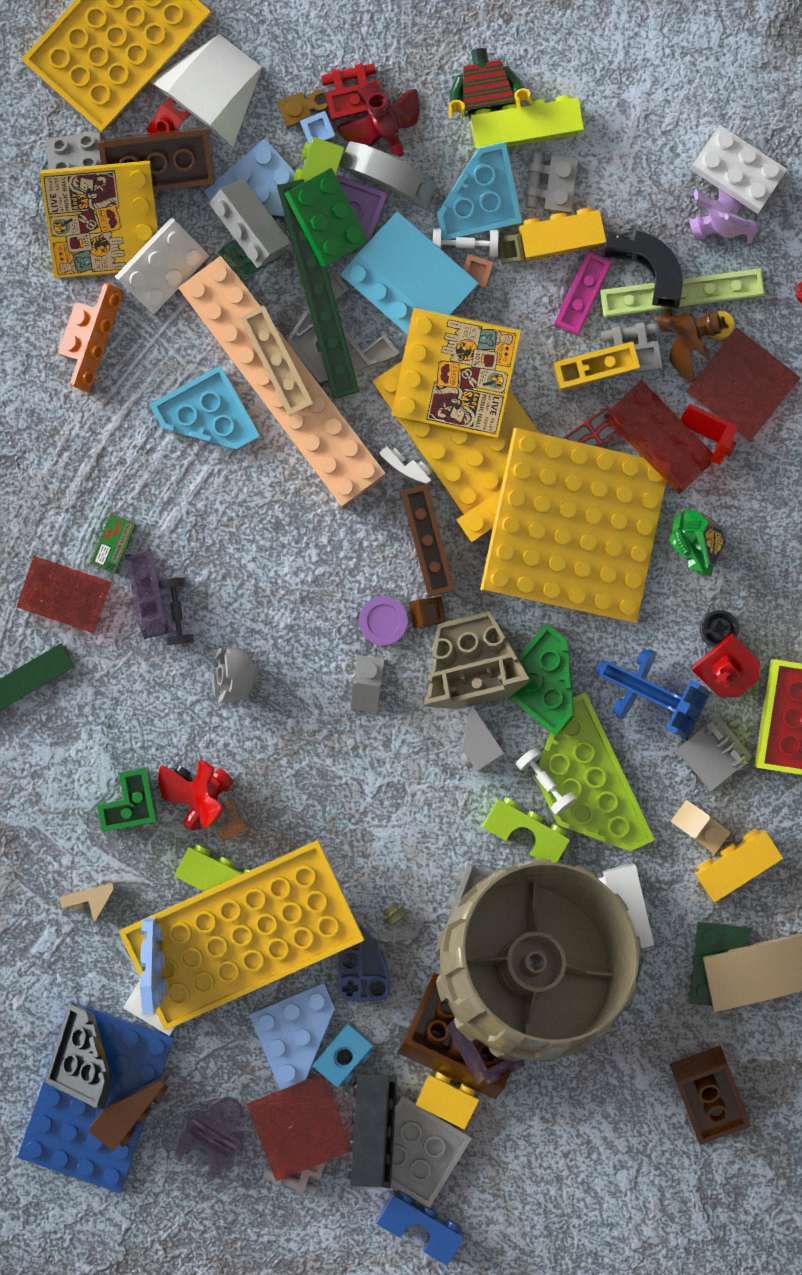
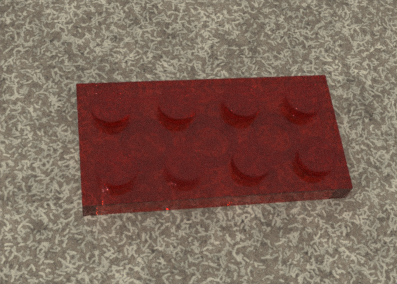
(660, 436)

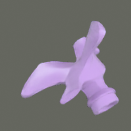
(721, 218)

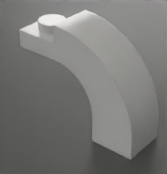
(389, 172)

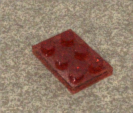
(64, 594)

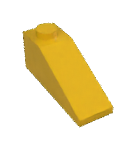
(595, 366)

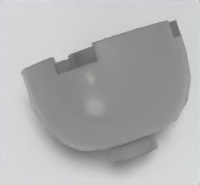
(234, 675)

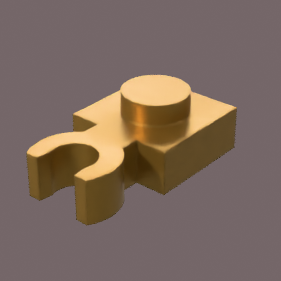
(298, 108)

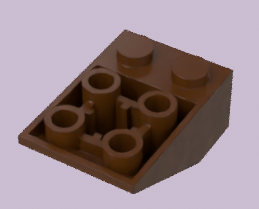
(116, 1121)

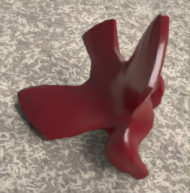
(382, 119)

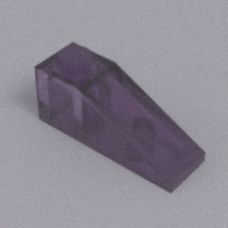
(147, 594)

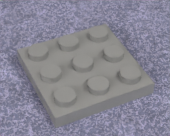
(424, 1151)

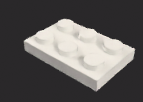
(738, 169)
(162, 266)

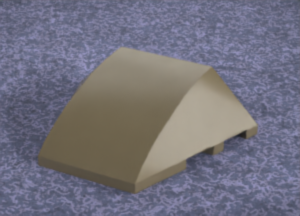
(472, 664)

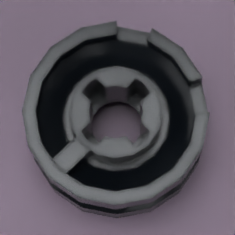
(710, 621)

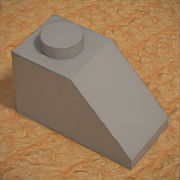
(478, 743)

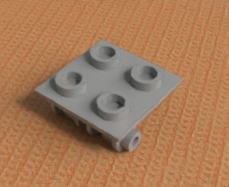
(73, 151)
(714, 753)

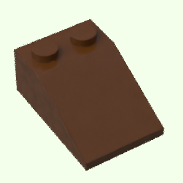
(710, 1095)

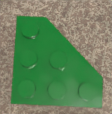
(550, 692)

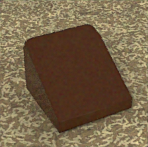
(427, 612)

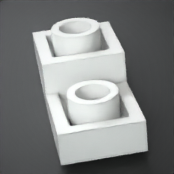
(413, 471)

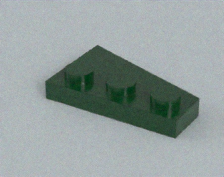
(712, 940)

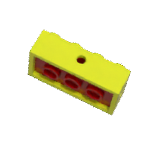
(781, 720)

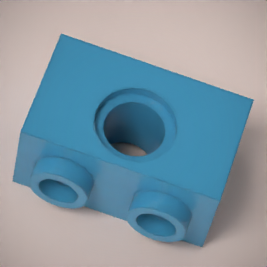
(328, 1062)

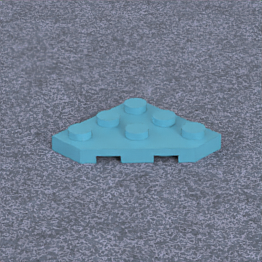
(482, 195)
(207, 411)

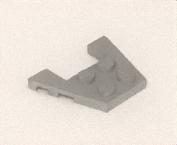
(305, 343)

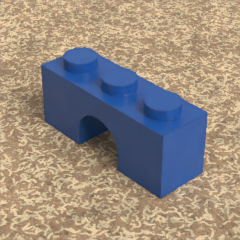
(402, 1212)

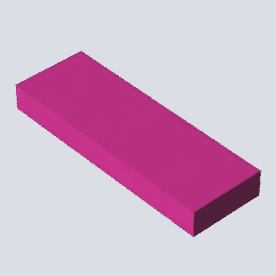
(582, 293)

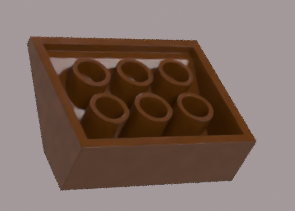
(431, 1044)

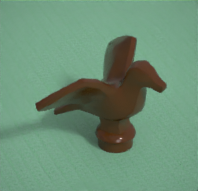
(688, 338)

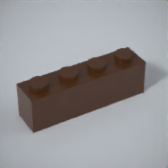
(427, 540)

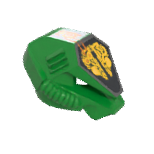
(698, 541)

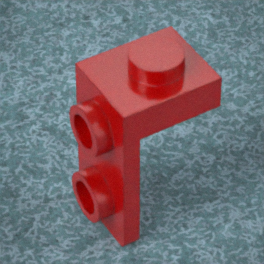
(712, 428)

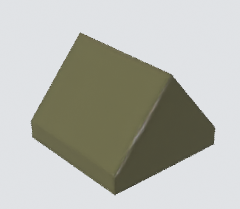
(511, 248)

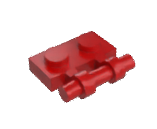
(347, 101)

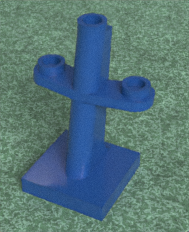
(685, 708)

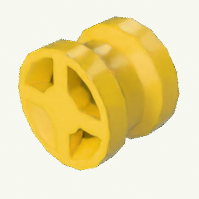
(728, 320)

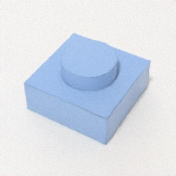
(318, 127)

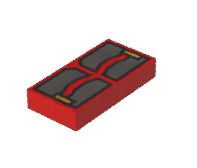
(593, 431)

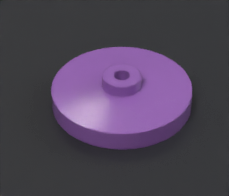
(383, 620)

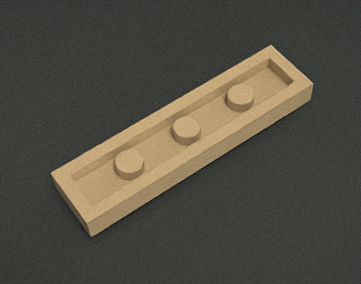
(276, 360)

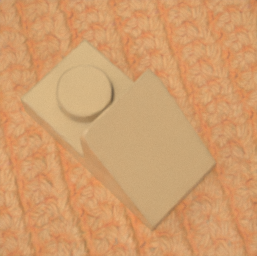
(700, 826)
(97, 898)

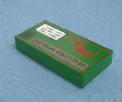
(113, 543)

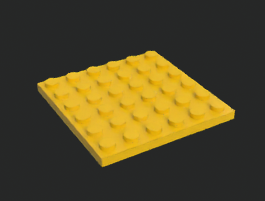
(574, 526)

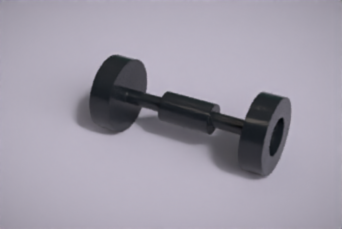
(176, 610)

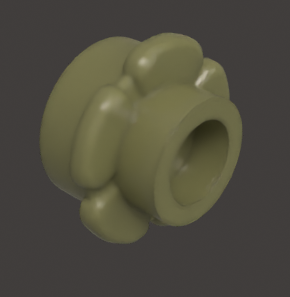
(394, 914)

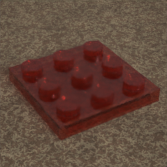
(743, 384)
(299, 1127)

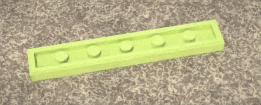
(694, 292)

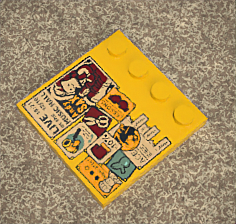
(98, 216)
(456, 372)

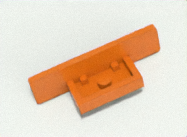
(88, 335)

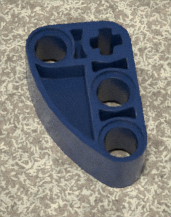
(369, 968)

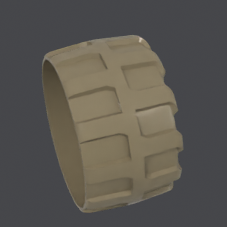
(582, 951)

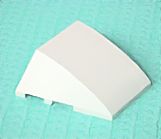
(213, 85)

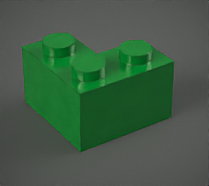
(136, 807)

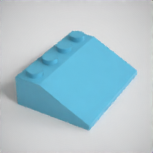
(407, 271)

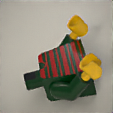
(485, 86)

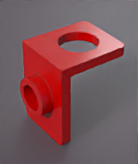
(167, 118)

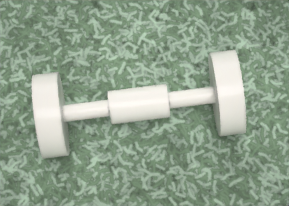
(466, 242)
(529, 760)

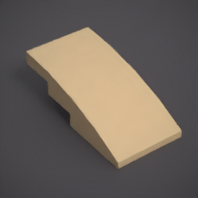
(755, 972)

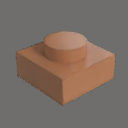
(478, 269)

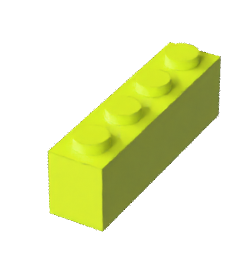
(529, 123)

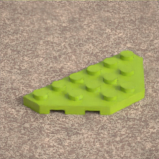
(587, 766)

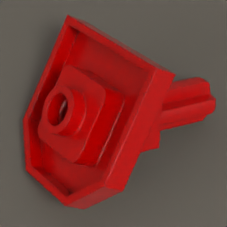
(728, 668)

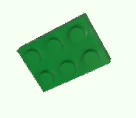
(326, 217)

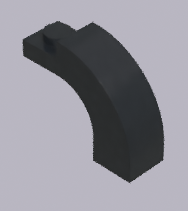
(657, 259)

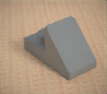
(367, 683)

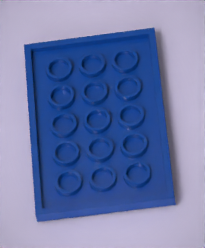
(60, 1122)

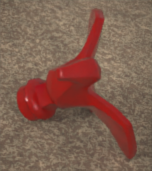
(199, 794)

